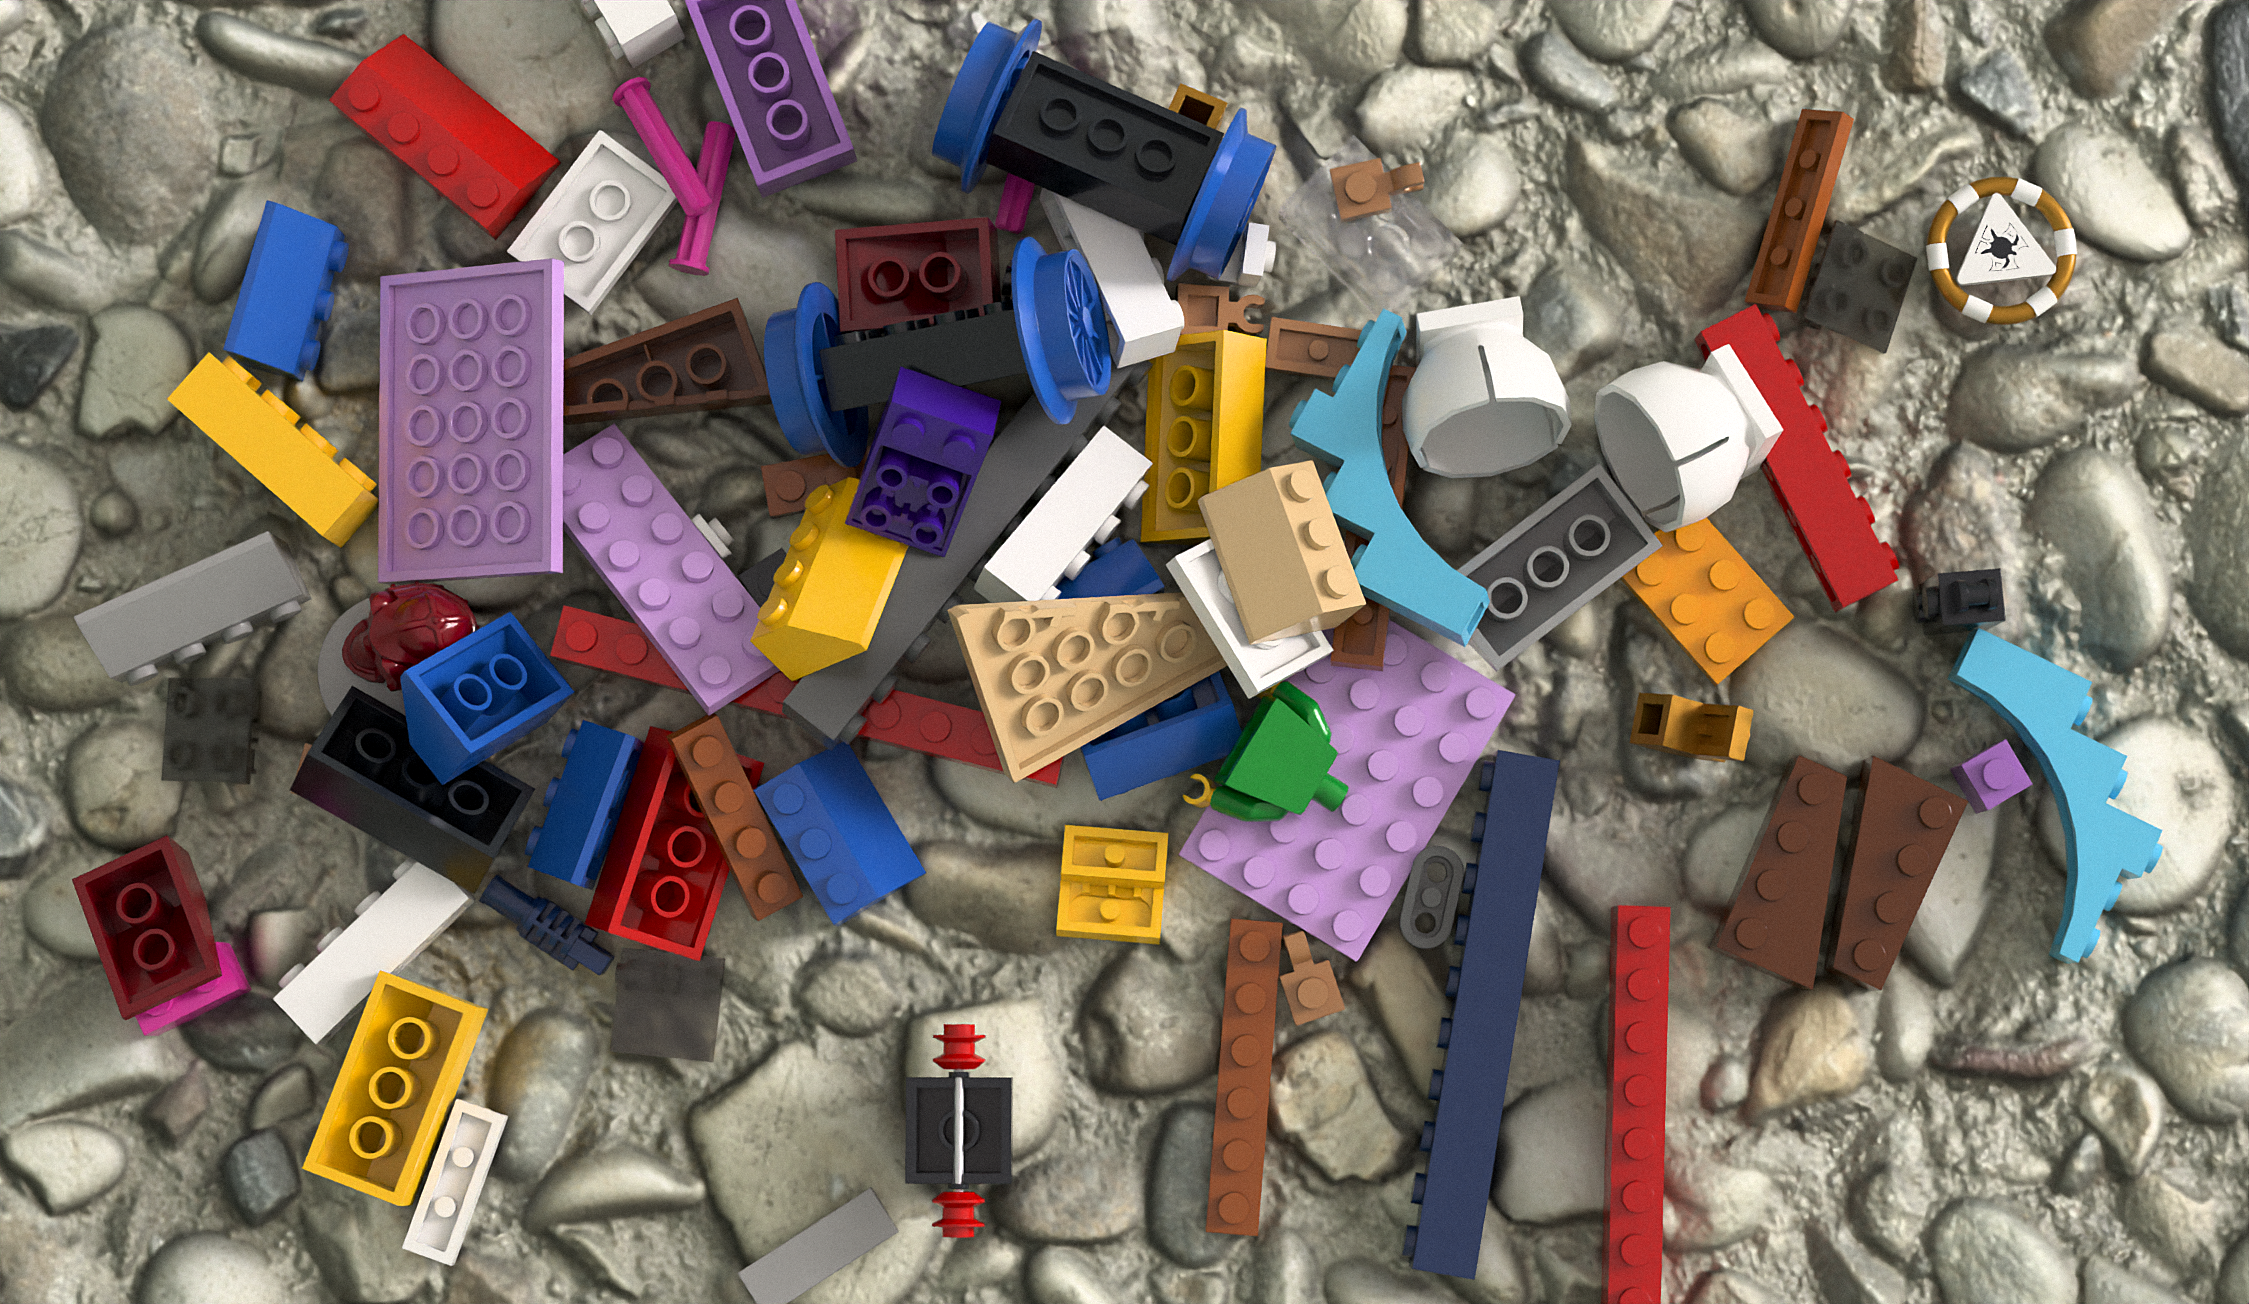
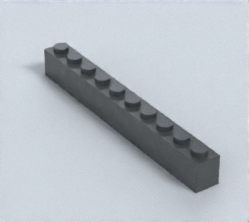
(1012, 476)

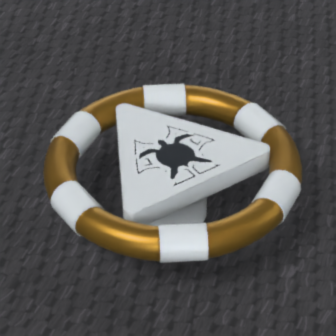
(2002, 250)

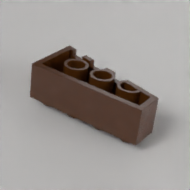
(670, 369)
(1890, 861)
(1784, 885)

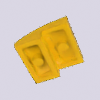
(1112, 884)

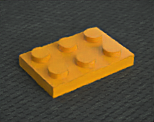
(1707, 598)

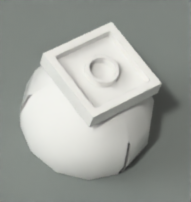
(1481, 393)
(1683, 436)

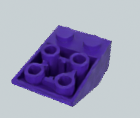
(923, 461)

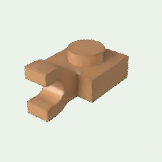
(1365, 189)
(1310, 986)

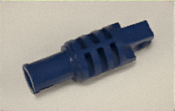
(548, 926)

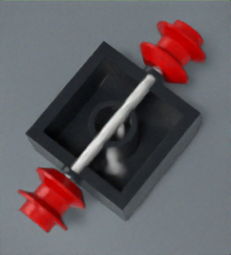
(959, 1130)

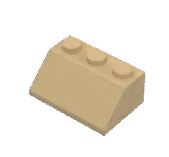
(1282, 553)

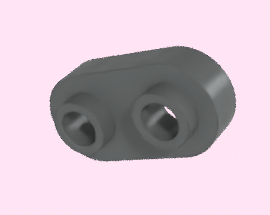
(1431, 897)

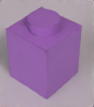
(1991, 776)

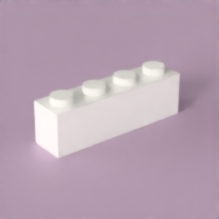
(1130, 282)
(1067, 522)
(384, 937)

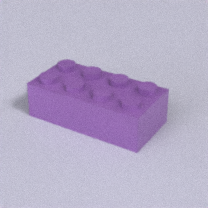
(773, 90)

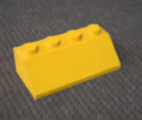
(1200, 429)
(827, 587)
(395, 1089)

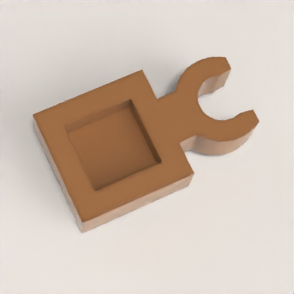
(1209, 309)

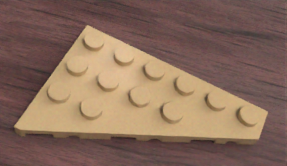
(1077, 667)

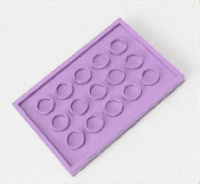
(471, 423)
(1402, 751)

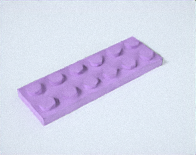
(662, 570)

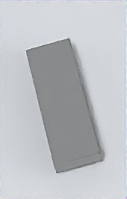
(819, 1250)

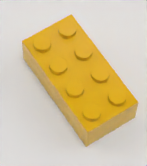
(265, 441)

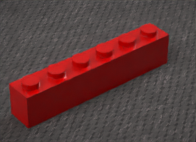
(1804, 470)

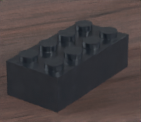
(380, 785)

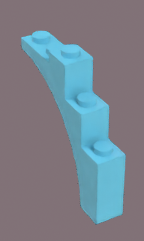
(1347, 433)
(2100, 840)

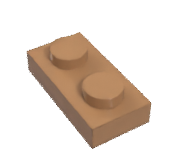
(1309, 348)

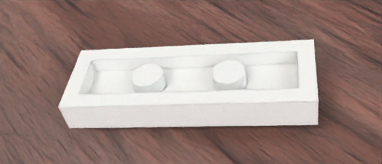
(455, 1182)

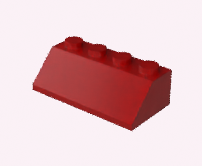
(445, 134)
(663, 858)

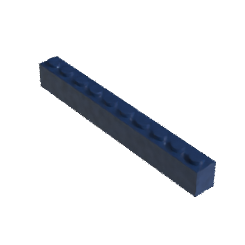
(1482, 1015)

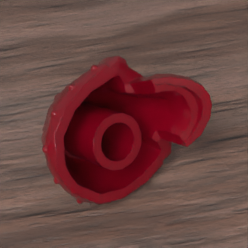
(405, 629)

